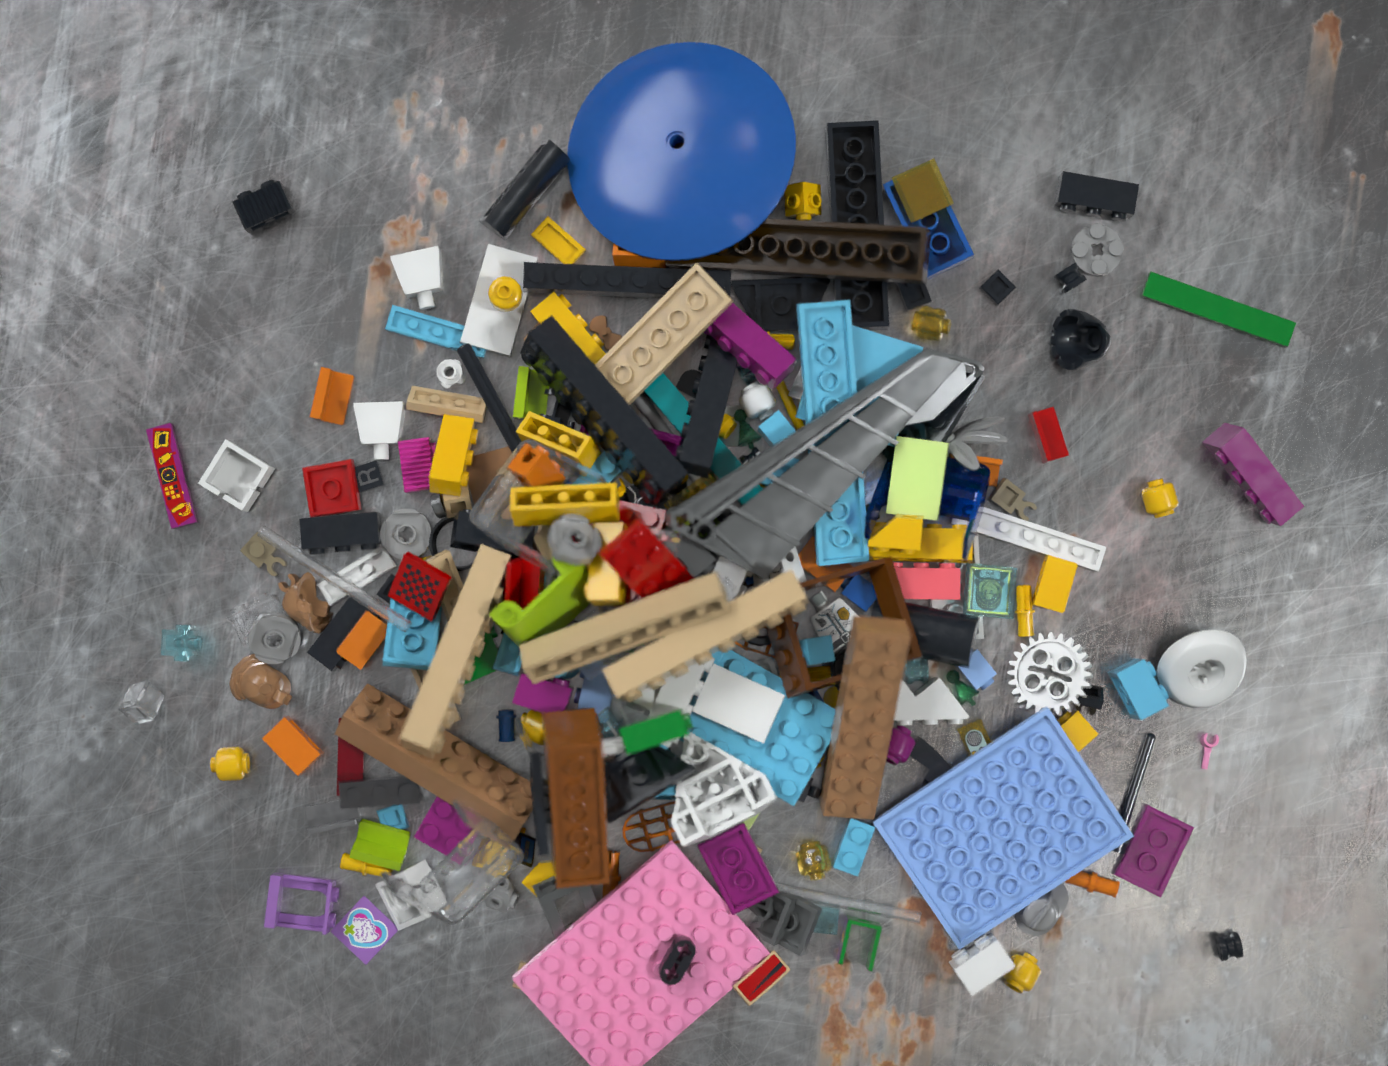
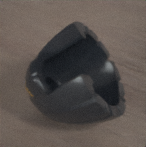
(1078, 339)

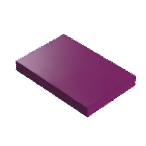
(1153, 850)
(738, 868)

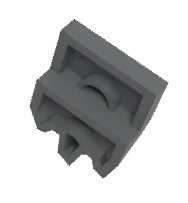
(786, 921)

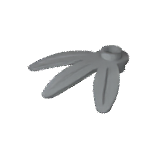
(969, 434)

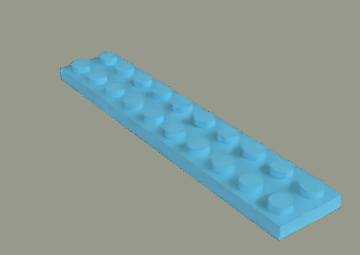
(827, 381)

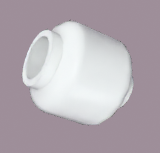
(757, 401)

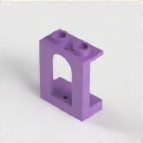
(275, 917)

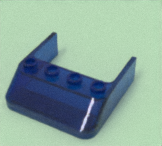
(961, 498)

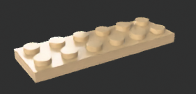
(664, 333)

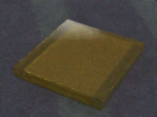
(922, 190)

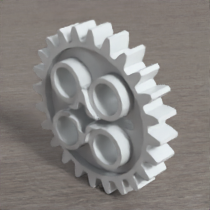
(1057, 652)

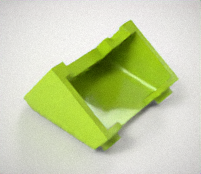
(550, 610)

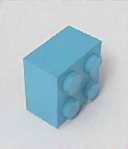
(1139, 688)

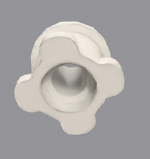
(456, 378)

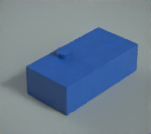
(948, 241)

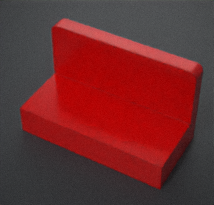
(1048, 434)
(523, 582)

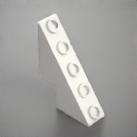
(928, 704)

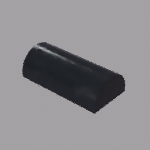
(525, 189)
(941, 633)

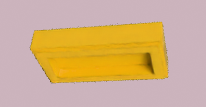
(558, 242)

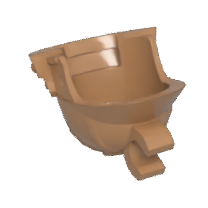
(303, 605)
(259, 683)

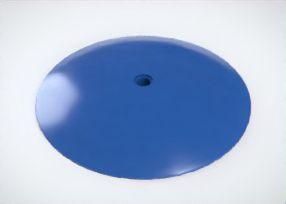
(690, 197)

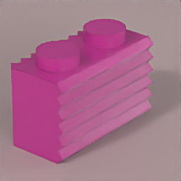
(416, 463)

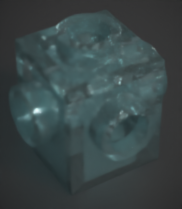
(172, 640)

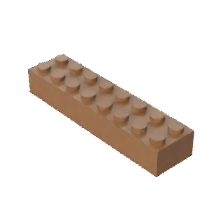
(864, 717)
(457, 773)

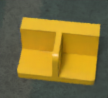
(1054, 583)

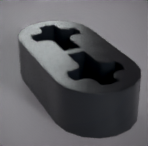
(671, 958)

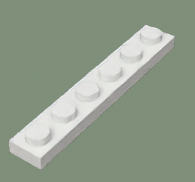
(1039, 538)

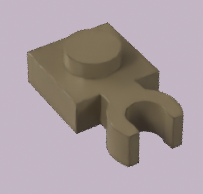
(1010, 497)
(262, 553)

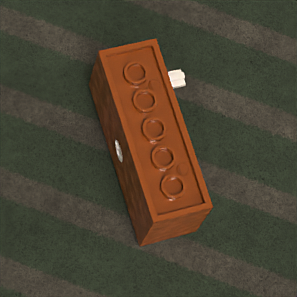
(577, 796)

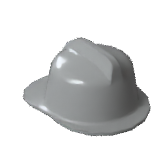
(1043, 913)

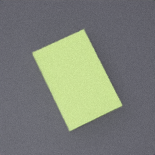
(917, 477)

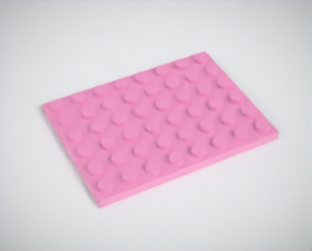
(603, 973)

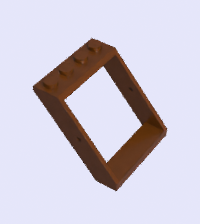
(786, 642)

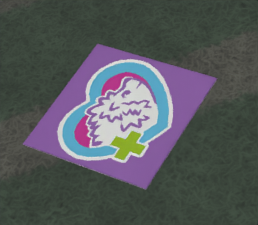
(364, 930)

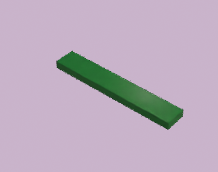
(1218, 309)

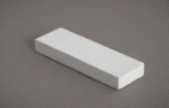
(360, 573)

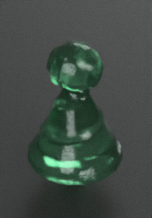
(747, 434)
(964, 692)

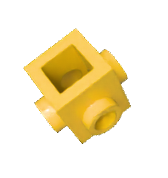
(803, 200)

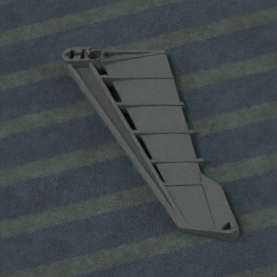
(785, 510)

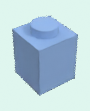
(979, 673)

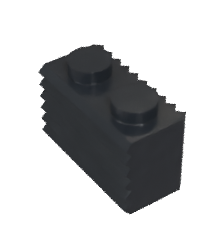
(263, 205)

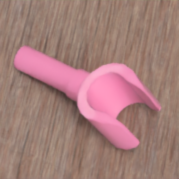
(1207, 749)

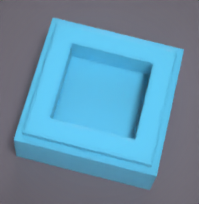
(394, 816)

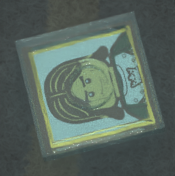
(990, 591)

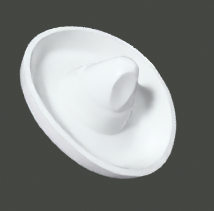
(1202, 668)

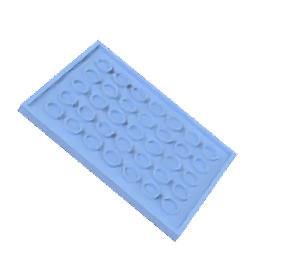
(1003, 828)

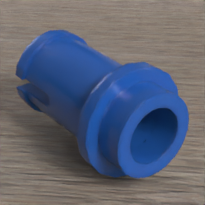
(506, 725)

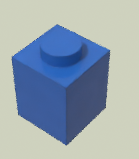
(859, 592)

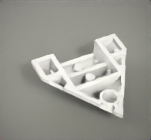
(717, 794)

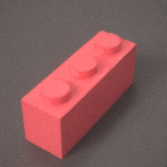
(929, 583)

